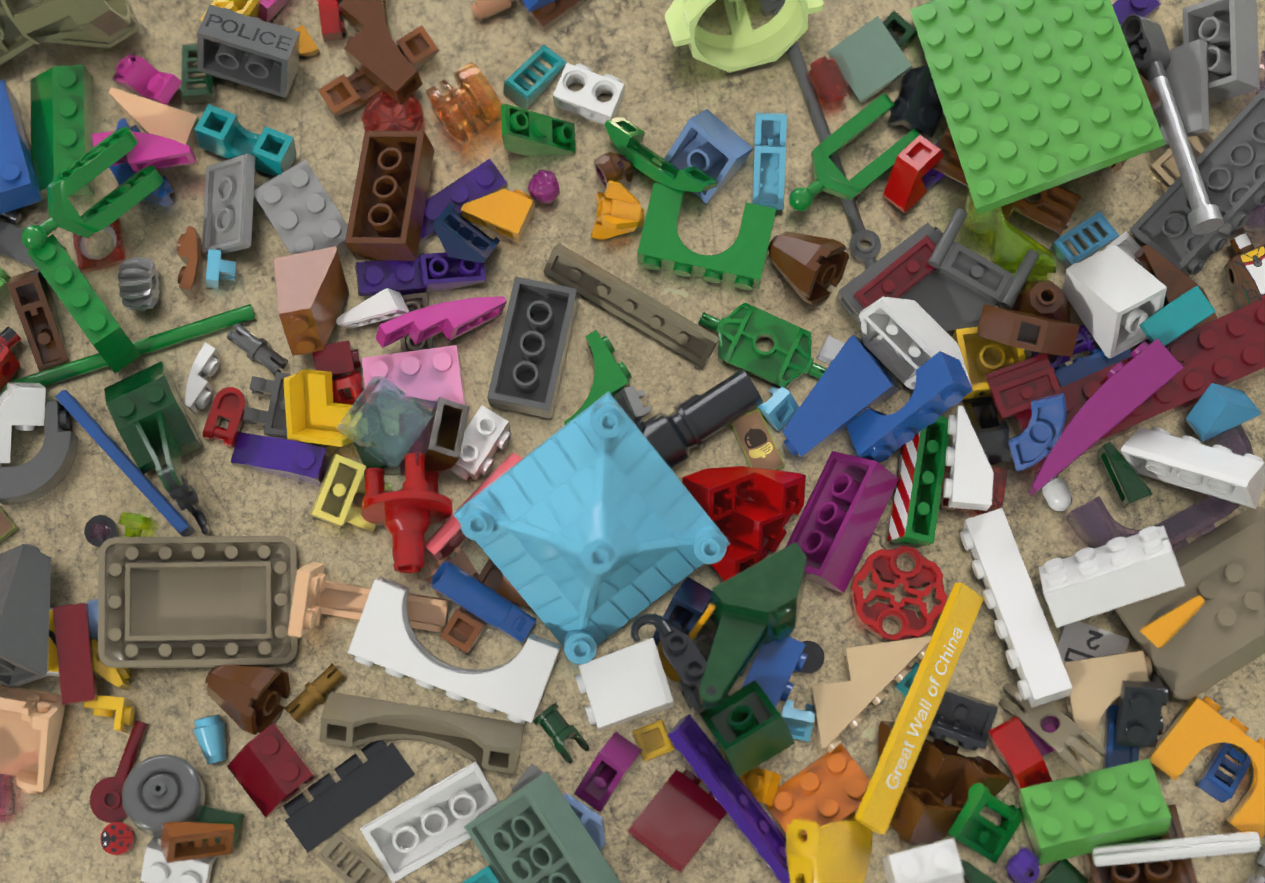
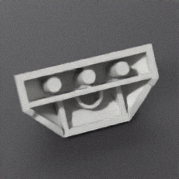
(904, 337)

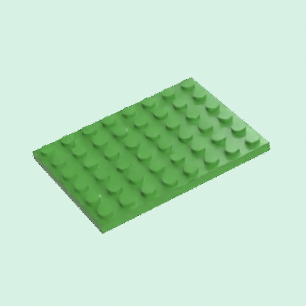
(1034, 92)

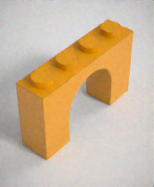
(1202, 726)

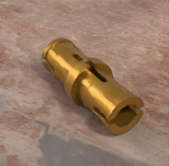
(315, 693)

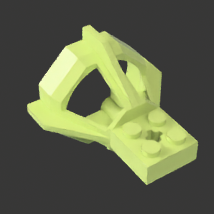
(745, 46)

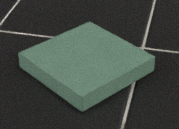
(870, 59)

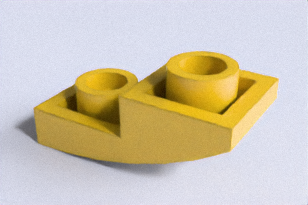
(116, 676)

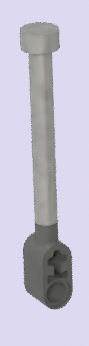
(1153, 56)

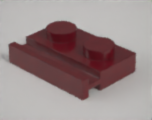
(1021, 383)

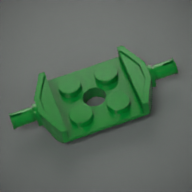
(738, 339)

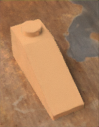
(158, 118)

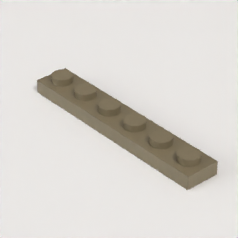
(631, 304)

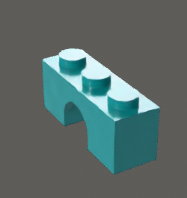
(224, 135)

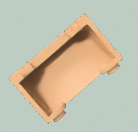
(29, 735)

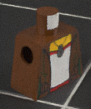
(1246, 271)

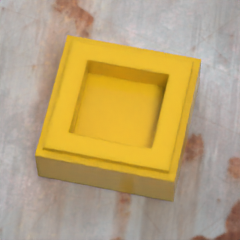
(653, 740)

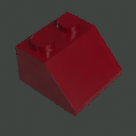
(271, 769)

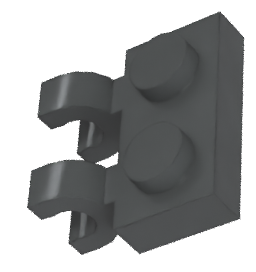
(275, 417)

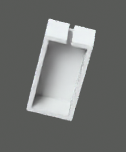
(1110, 575)

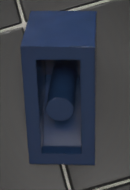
(686, 607)

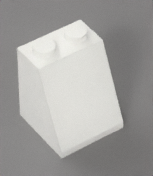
(1113, 298)
(625, 685)
(925, 864)

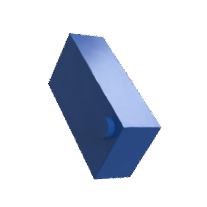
(17, 173)

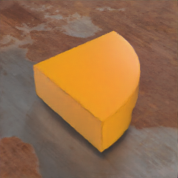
(306, 44)

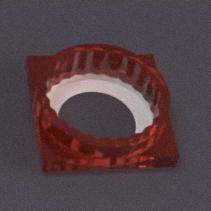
(87, 261)

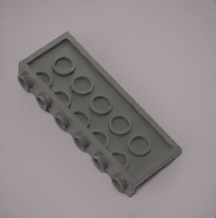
(1233, 180)

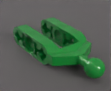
(80, 173)
(830, 178)

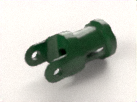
(559, 731)

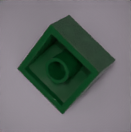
(747, 728)

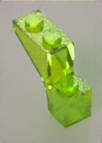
(1008, 242)

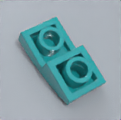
(1178, 317)

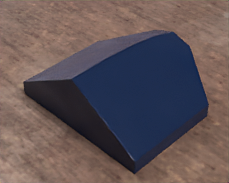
(462, 238)

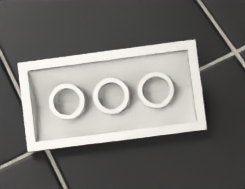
(429, 822)

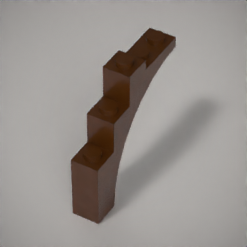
(376, 52)

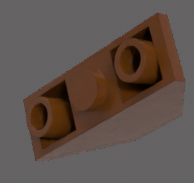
(1027, 331)

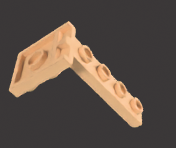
(318, 596)

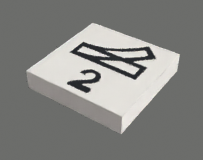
(1086, 641)

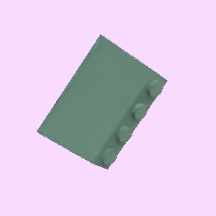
(538, 839)

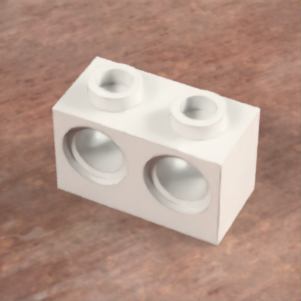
(585, 101)

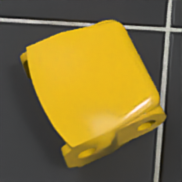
(831, 852)

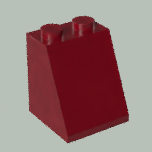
(678, 820)

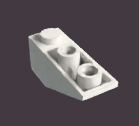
(970, 473)

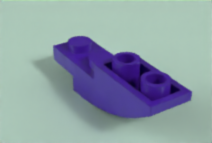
(427, 274)

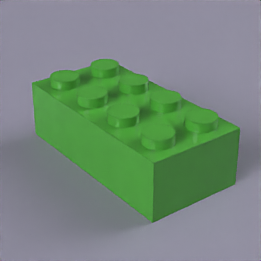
(1094, 810)

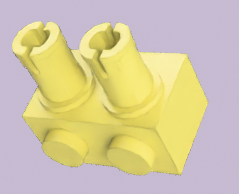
(336, 494)

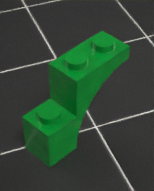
(607, 373)

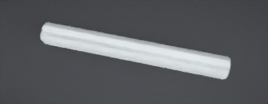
(1176, 848)

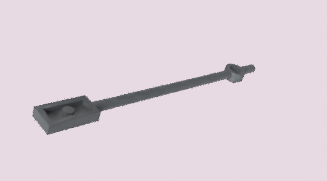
(869, 255)

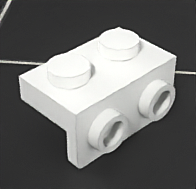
(188, 871)

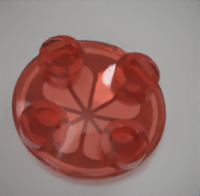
(386, 114)

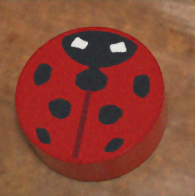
(117, 838)

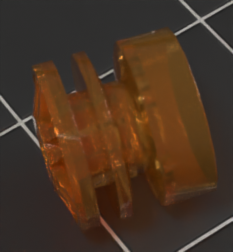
(465, 103)

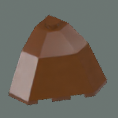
(938, 788)

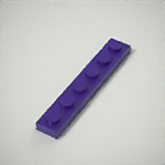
(732, 794)

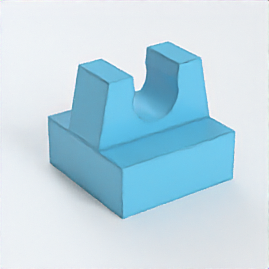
(218, 269)
(779, 407)
(799, 721)

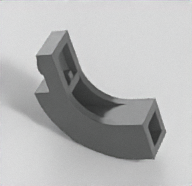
(48, 467)

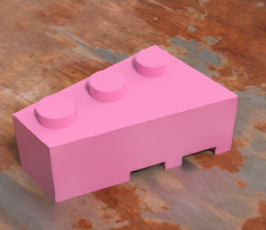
(421, 374)

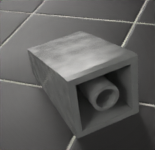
(24, 615)

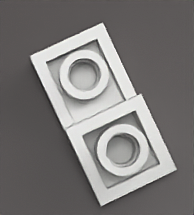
(198, 390)

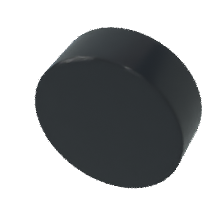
(814, 659)

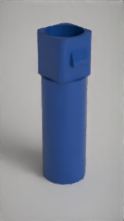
(482, 601)

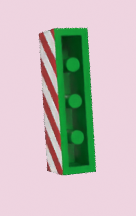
(919, 486)

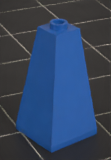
(843, 393)

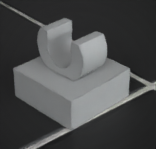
(632, 400)

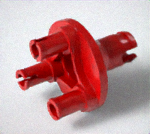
(407, 511)

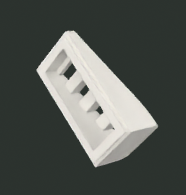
(377, 308)

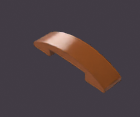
(357, 89)
(465, 627)

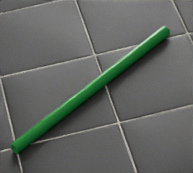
(144, 346)

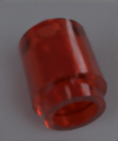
(828, 80)

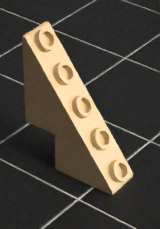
(868, 673)

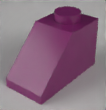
(607, 771)

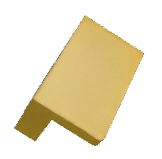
(311, 410)

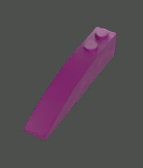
(1114, 401)

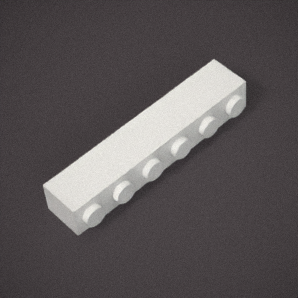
(1016, 608)

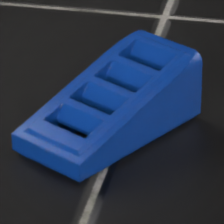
(1218, 783)

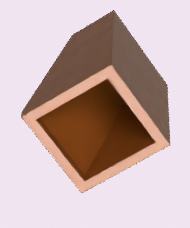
(309, 297)

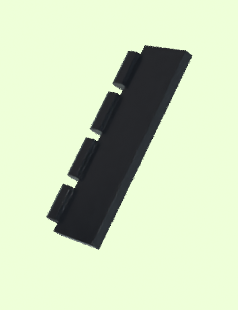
(343, 801)

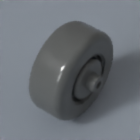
(162, 792)

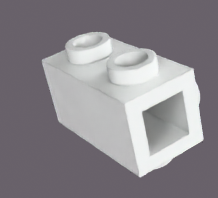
(480, 442)

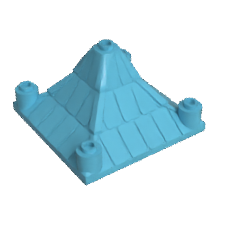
(592, 527)

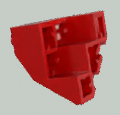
(748, 509)

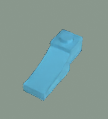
(769, 159)

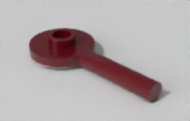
(107, 793)

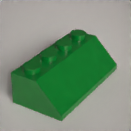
(61, 122)

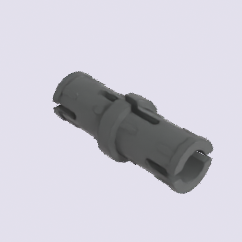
(257, 349)

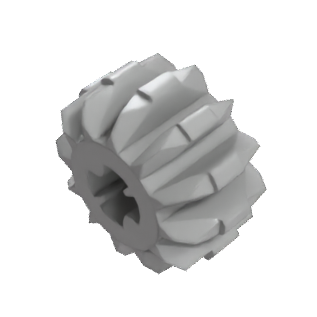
(138, 284)

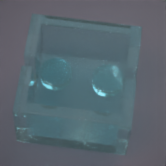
(386, 420)

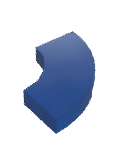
(1041, 433)

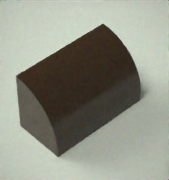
(444, 435)

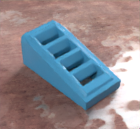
(1066, 256)

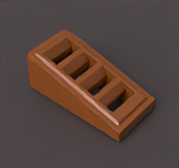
(177, 834)

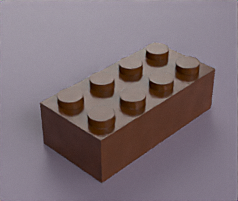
(390, 195)

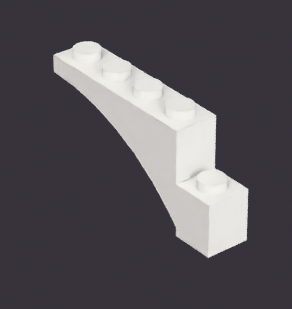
(20, 406)

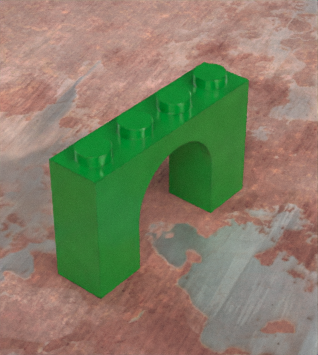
(739, 264)
(84, 304)

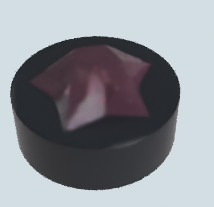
(100, 529)

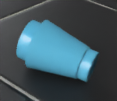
(211, 738)

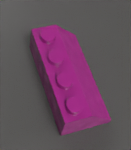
(842, 517)

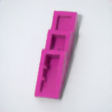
(450, 317)

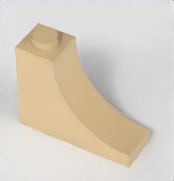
(1098, 683)

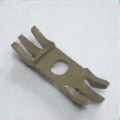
(1062, 739)

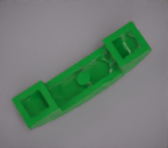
(628, 141)

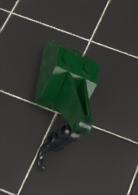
(157, 431)
(748, 611)

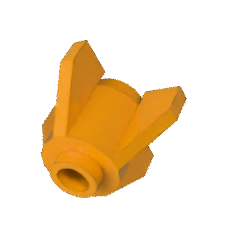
(616, 212)

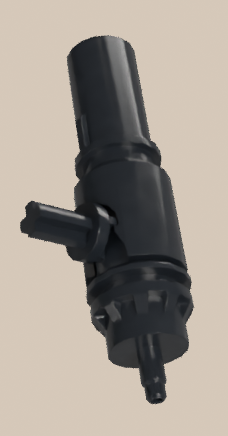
(698, 417)

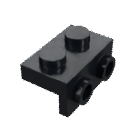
(917, 103)
(1140, 713)
(963, 720)

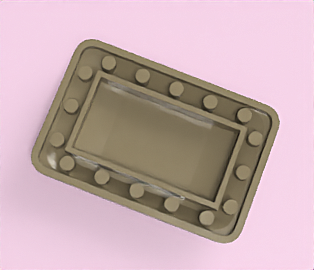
(196, 601)
(1230, 627)

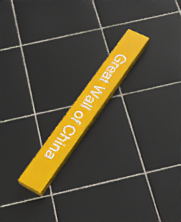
(919, 709)

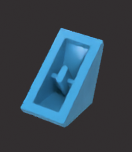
(1220, 410)

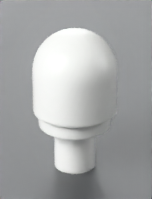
(1058, 494)

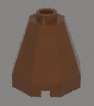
(809, 263)
(1044, 300)
(249, 694)

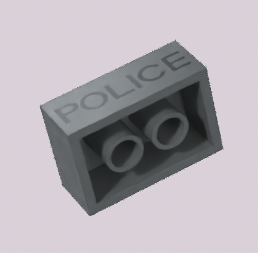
(248, 50)

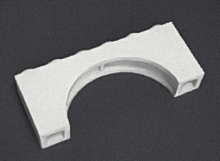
(389, 641)

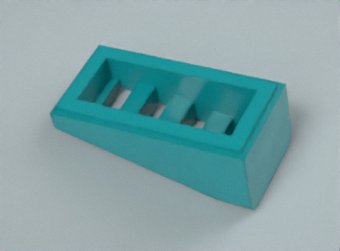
(522, 92)

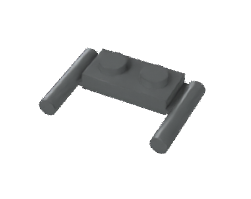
(976, 271)

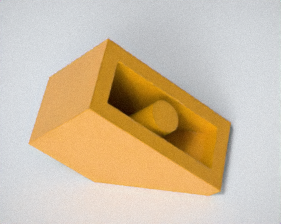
(501, 212)

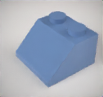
(711, 148)

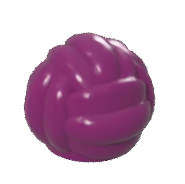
(544, 187)

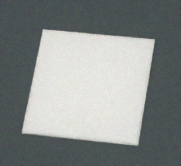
(829, 349)

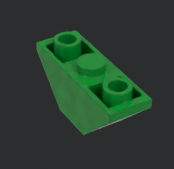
(536, 133)

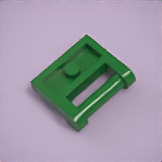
(981, 833)

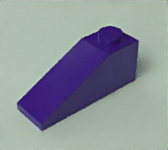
(282, 457)

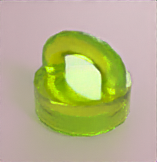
(136, 521)

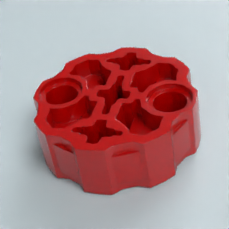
(909, 624)

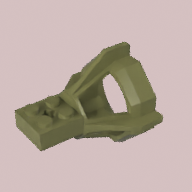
(64, 22)

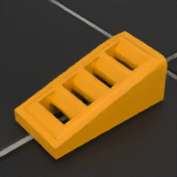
(1165, 627)

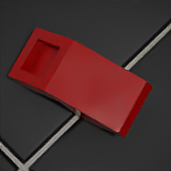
(905, 181)
(1019, 753)

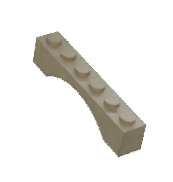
(360, 720)

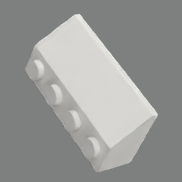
(1196, 466)

